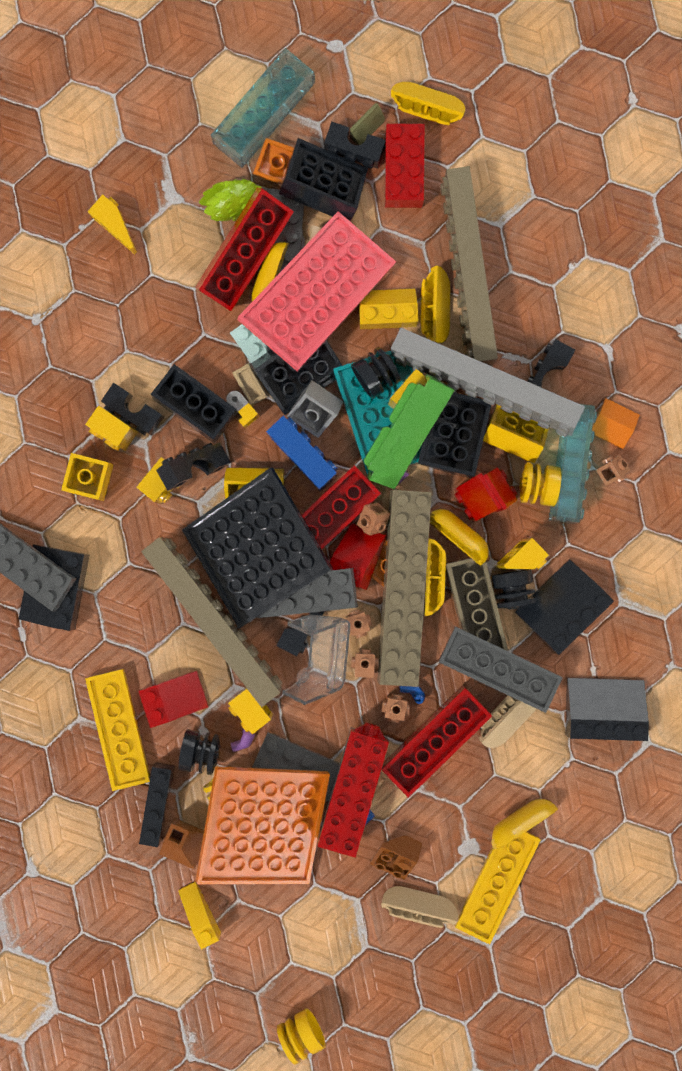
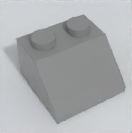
(315, 409)

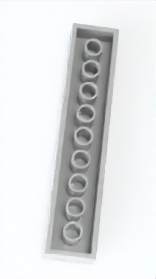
(487, 382)

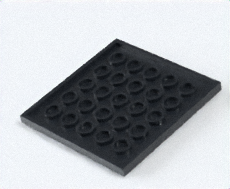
(256, 548)

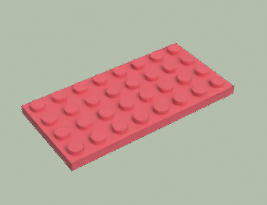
(316, 291)

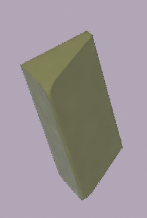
(367, 124)

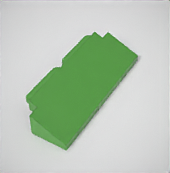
(410, 425)

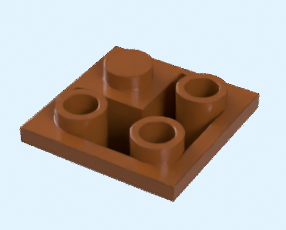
(183, 843)
(397, 856)

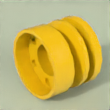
(536, 484)
(300, 1036)

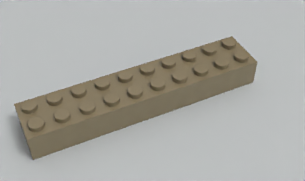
(469, 265)
(404, 588)
(212, 620)

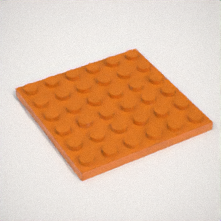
(262, 826)

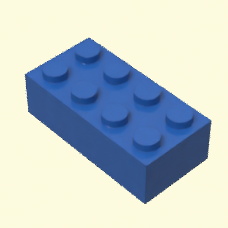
(301, 453)

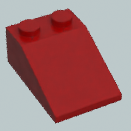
(503, 492)
(477, 498)
(358, 552)
(173, 699)

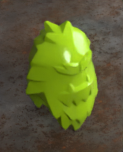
(227, 199)

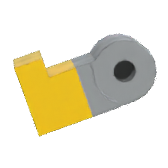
(247, 412)

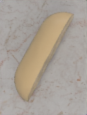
(505, 721)
(419, 906)

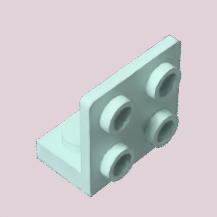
(249, 343)

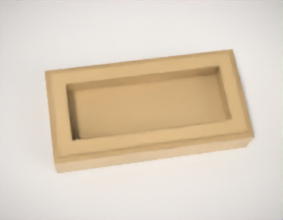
(249, 384)

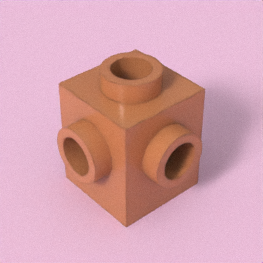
(613, 470)
(373, 519)
(355, 616)
(365, 671)
(392, 701)

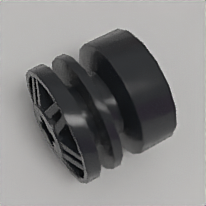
(378, 371)
(514, 589)
(199, 752)

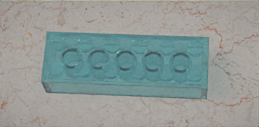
(263, 107)
(573, 459)

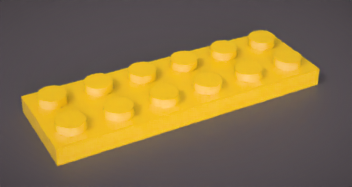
(118, 729)
(496, 887)

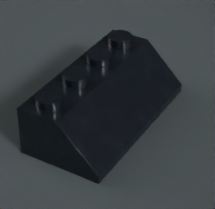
(193, 403)

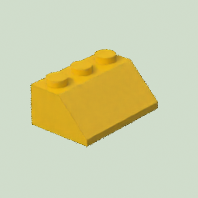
(389, 309)
(515, 434)
(238, 477)
(524, 555)

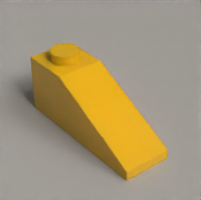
(107, 214)
(199, 915)

